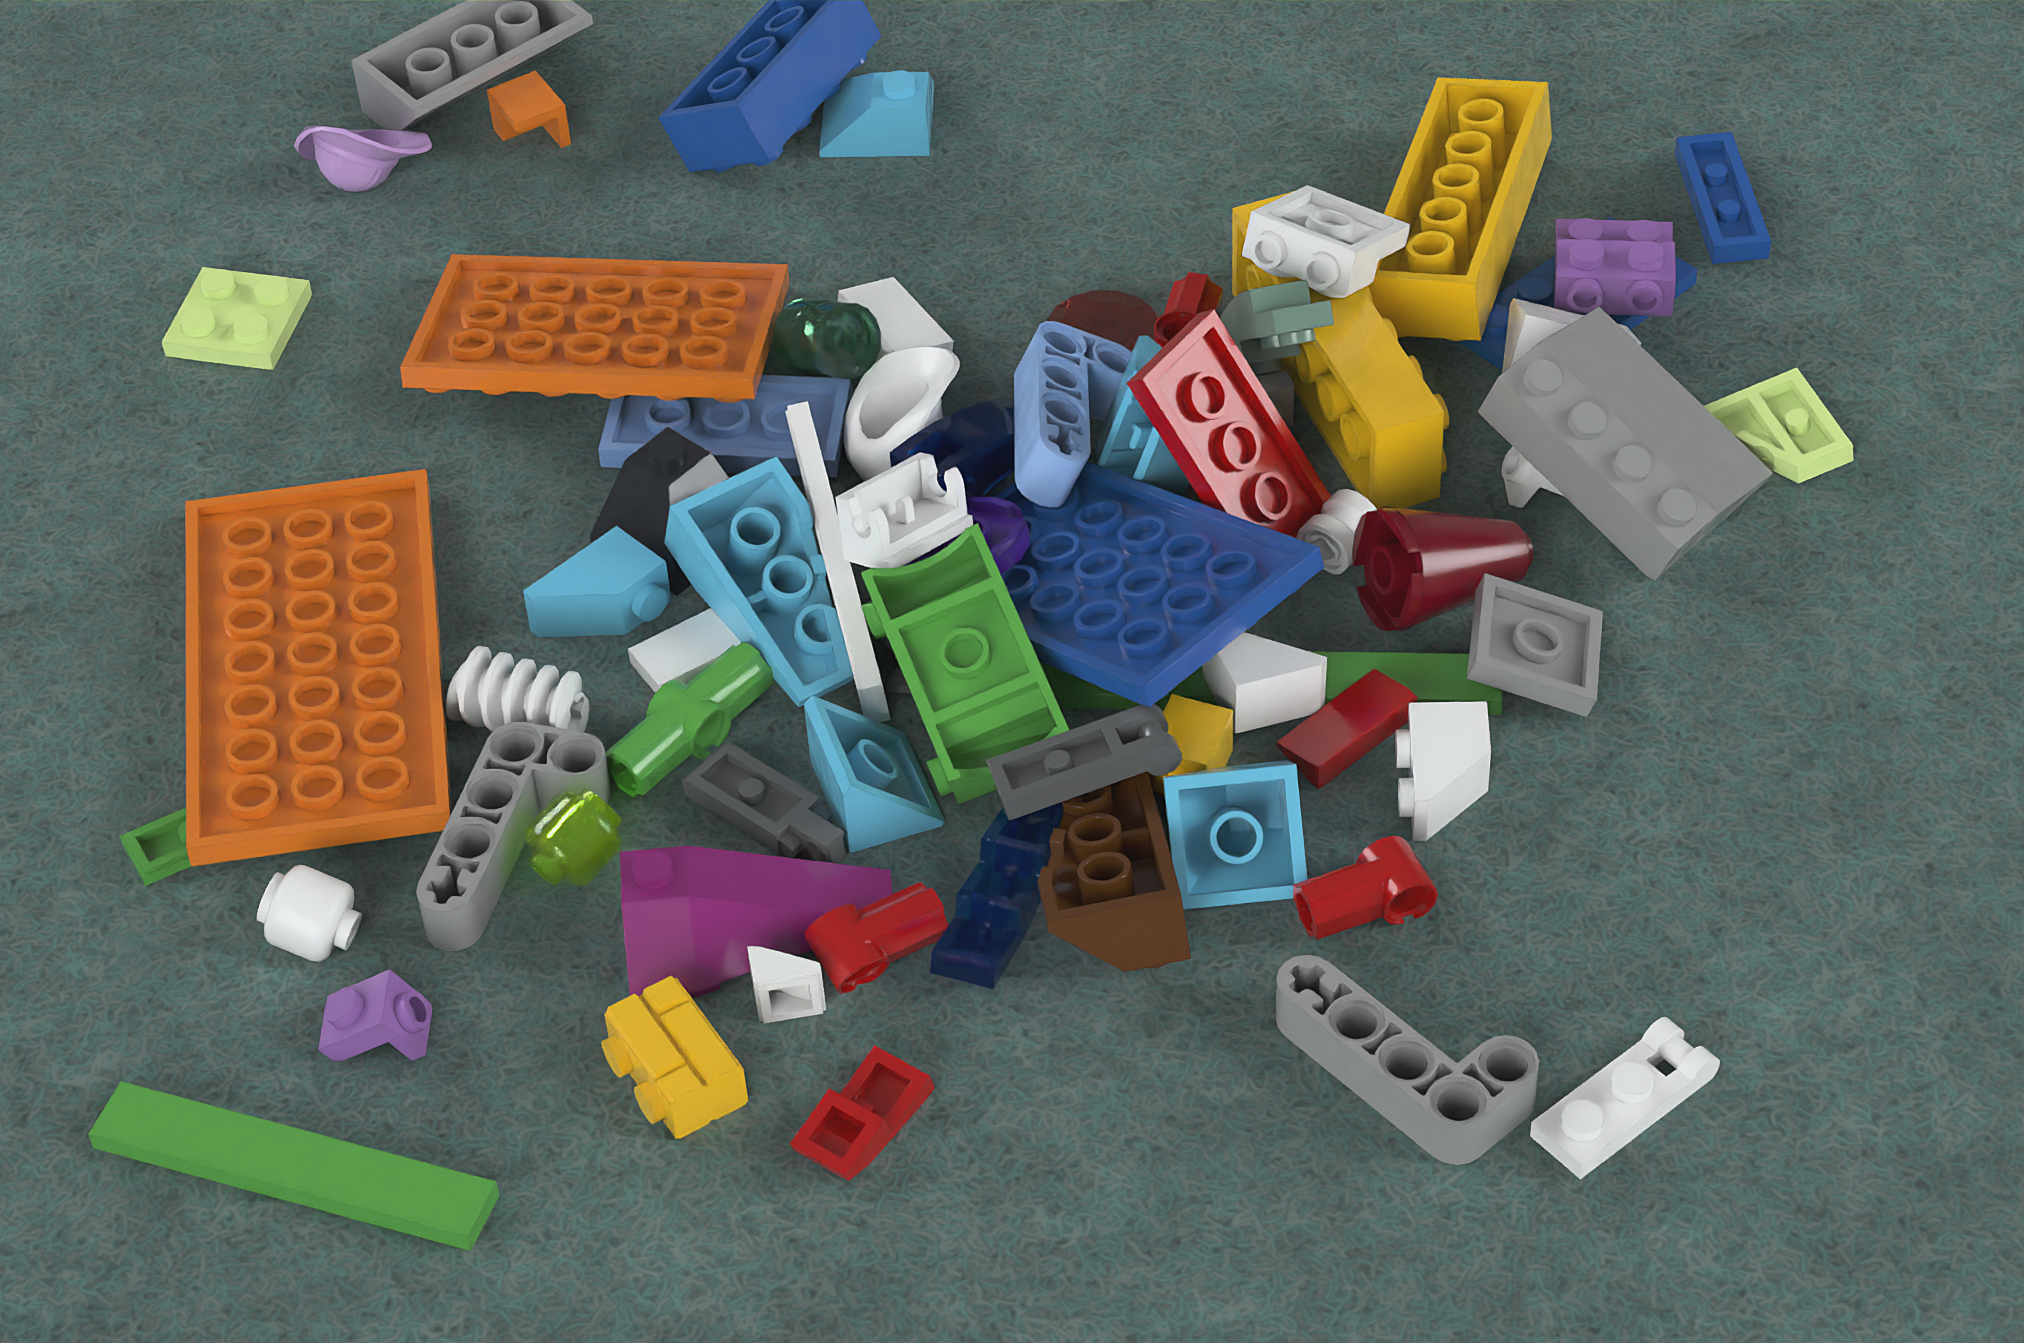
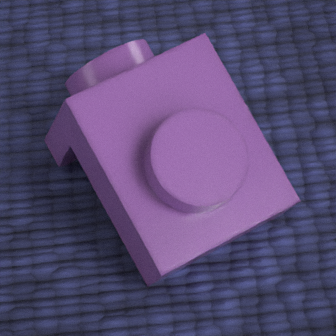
(374, 1014)

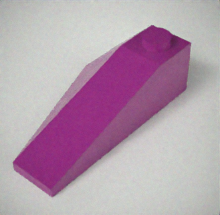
(701, 907)

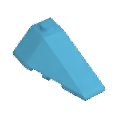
(760, 571)

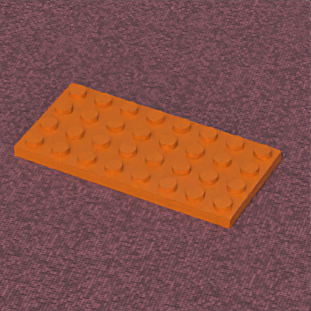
(313, 669)

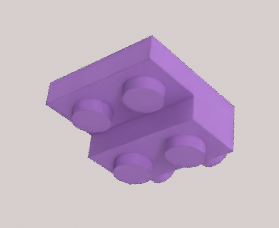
(1614, 267)

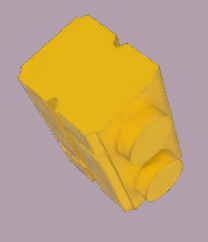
(674, 1058)

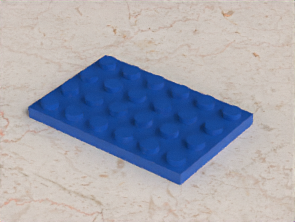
(1144, 582)

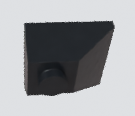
(646, 487)

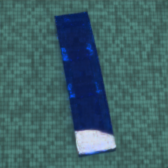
(997, 899)

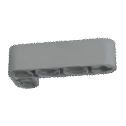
(510, 783)
(1438, 1103)

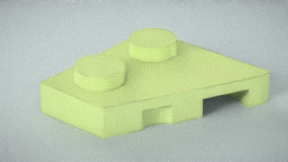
(1785, 426)

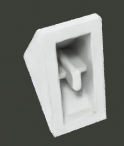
(1266, 681)

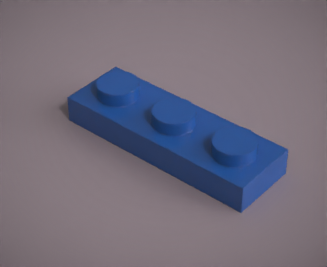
(1722, 198)

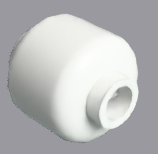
(308, 913)

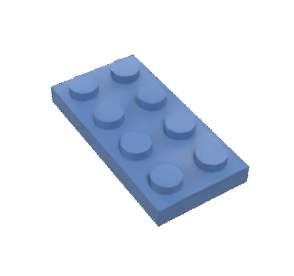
(735, 432)

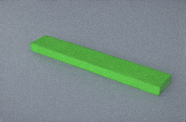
(295, 1165)

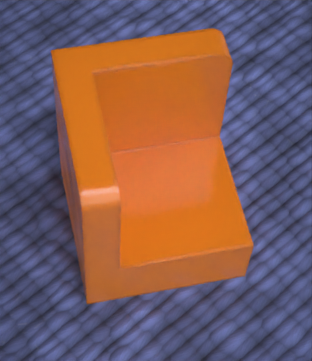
(525, 105)

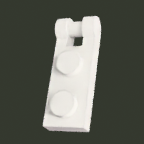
(1623, 1099)

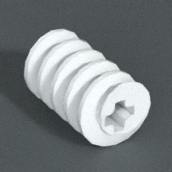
(497, 693)

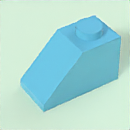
(600, 590)

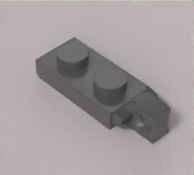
(765, 805)

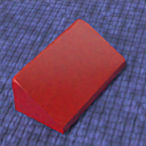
(1347, 727)

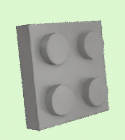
(1535, 645)

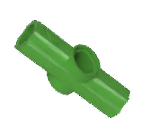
(688, 719)

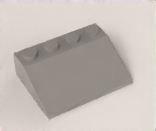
(1623, 441)

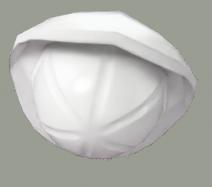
(894, 403)

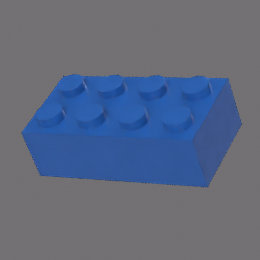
(768, 82)

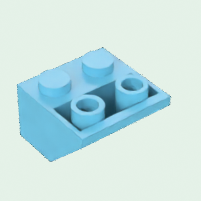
(1130, 440)

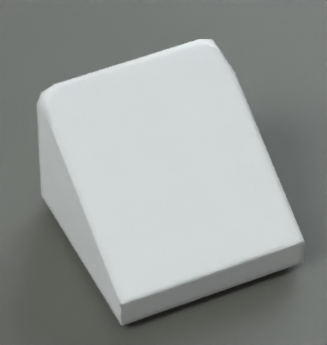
(785, 985)

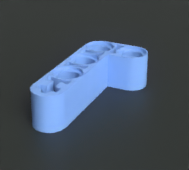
(1056, 390)

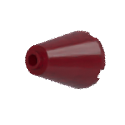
(1431, 562)

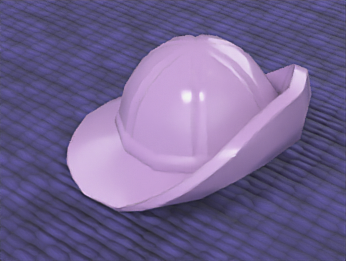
(358, 157)

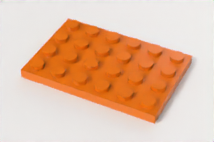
(597, 327)

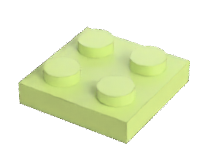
(237, 318)

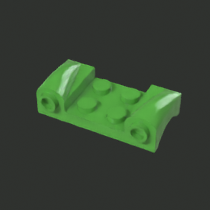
(963, 660)

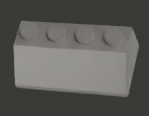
(459, 55)

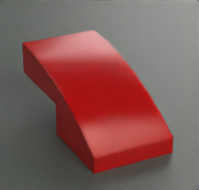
(856, 1125)

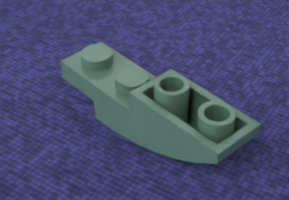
(1273, 321)

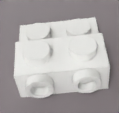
(1322, 240)

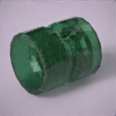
(827, 338)

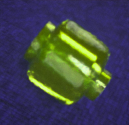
(573, 838)

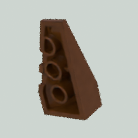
(1114, 879)

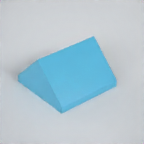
(868, 776)

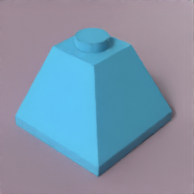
(879, 116)
(1236, 833)

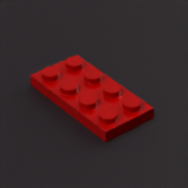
(1227, 429)

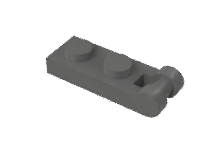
(1084, 760)

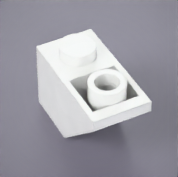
(1446, 762)

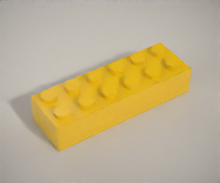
(1464, 205)
(1360, 390)

